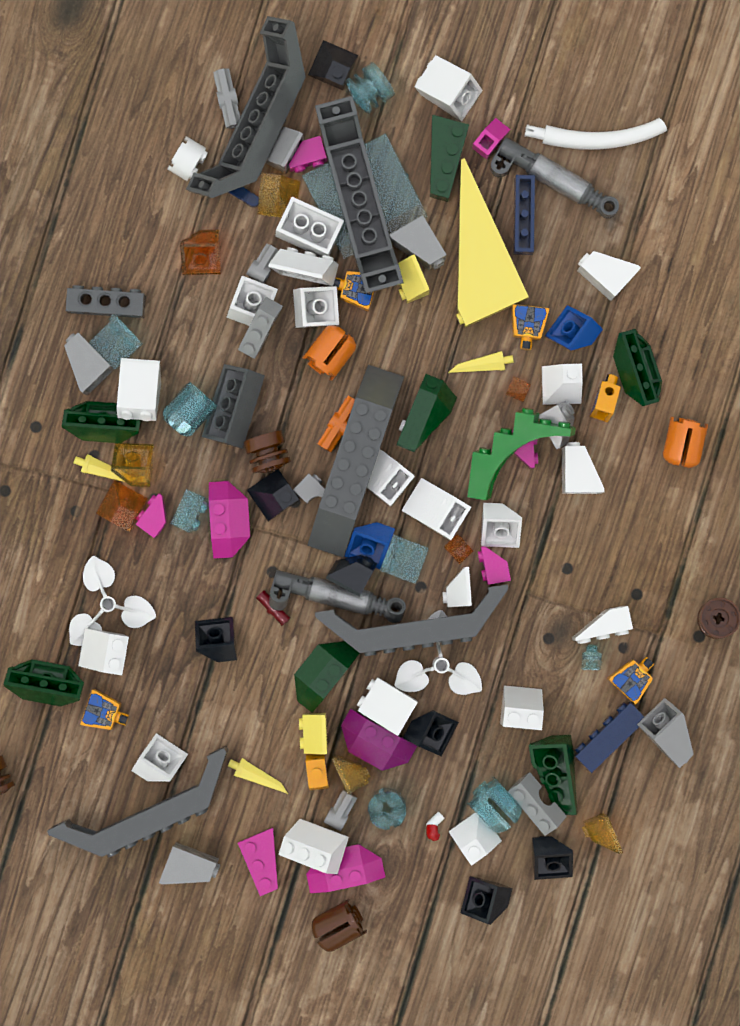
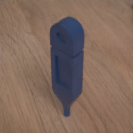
(245, 196)

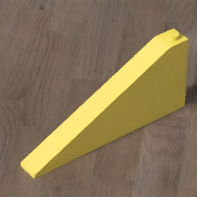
(485, 269)

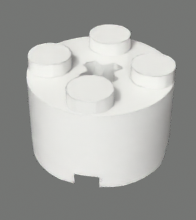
(187, 159)

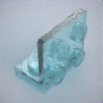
(115, 342)
(189, 511)
(404, 559)

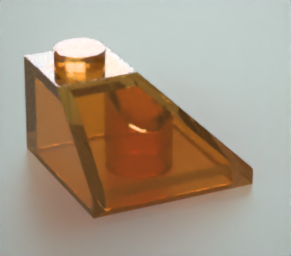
(201, 253)
(121, 506)

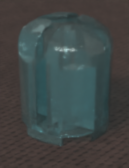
(188, 410)
(487, 812)
(381, 818)

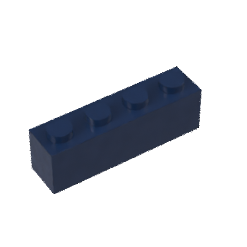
(524, 214)
(609, 737)

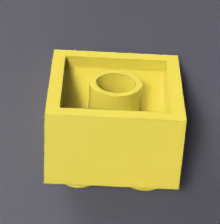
(414, 281)
(314, 733)

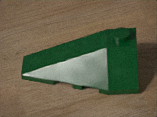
(429, 410)
(555, 765)

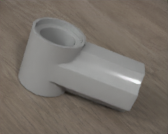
(259, 268)
(339, 813)

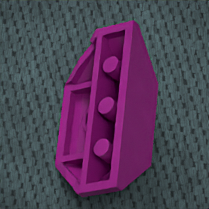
(374, 742)

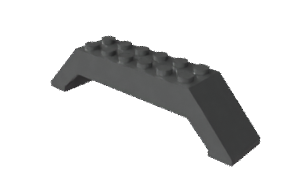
(262, 115)
(358, 195)
(355, 460)
(416, 632)
(148, 821)

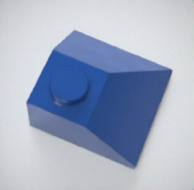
(574, 329)
(370, 541)

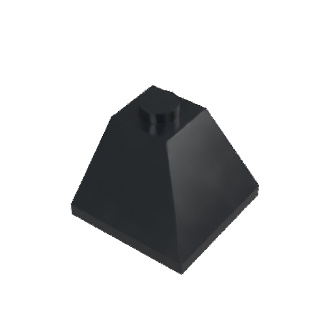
(333, 65)
(273, 495)
(352, 573)
(216, 639)
(431, 732)
(551, 858)
(485, 899)

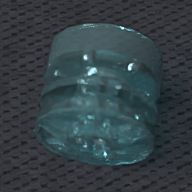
(369, 88)

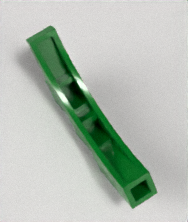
(487, 464)

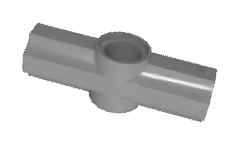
(227, 98)

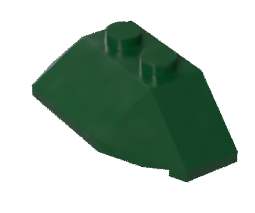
(637, 368)
(99, 423)
(322, 672)
(44, 683)

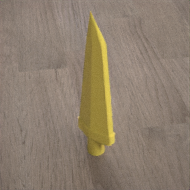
(486, 363)
(96, 467)
(250, 772)

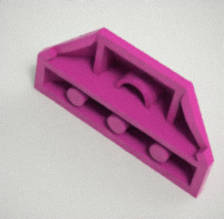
(227, 519)
(357, 868)

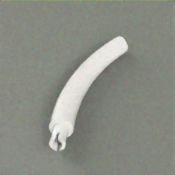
(596, 140)

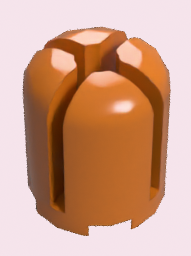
(330, 351)
(676, 439)

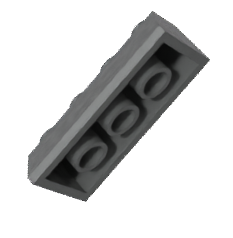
(235, 402)

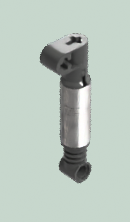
(553, 174)
(331, 594)

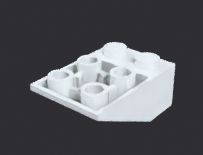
(388, 478)
(436, 509)
(610, 621)

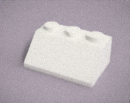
(309, 228)
(305, 266)
(314, 846)

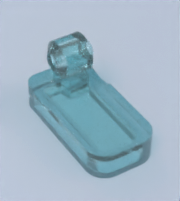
(591, 658)

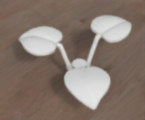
(96, 576)
(463, 681)

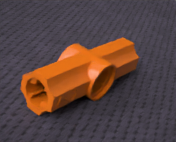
(336, 425)

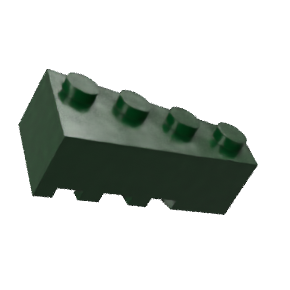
(446, 149)

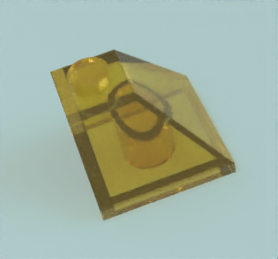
(276, 193)
(133, 463)
(351, 773)
(601, 832)

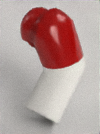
(432, 826)

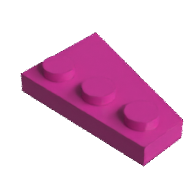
(261, 860)

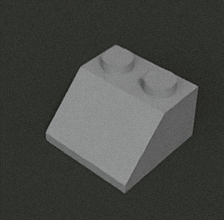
(284, 149)
(560, 412)

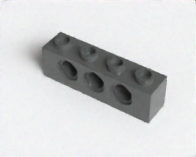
(134, 310)

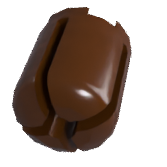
(331, 919)

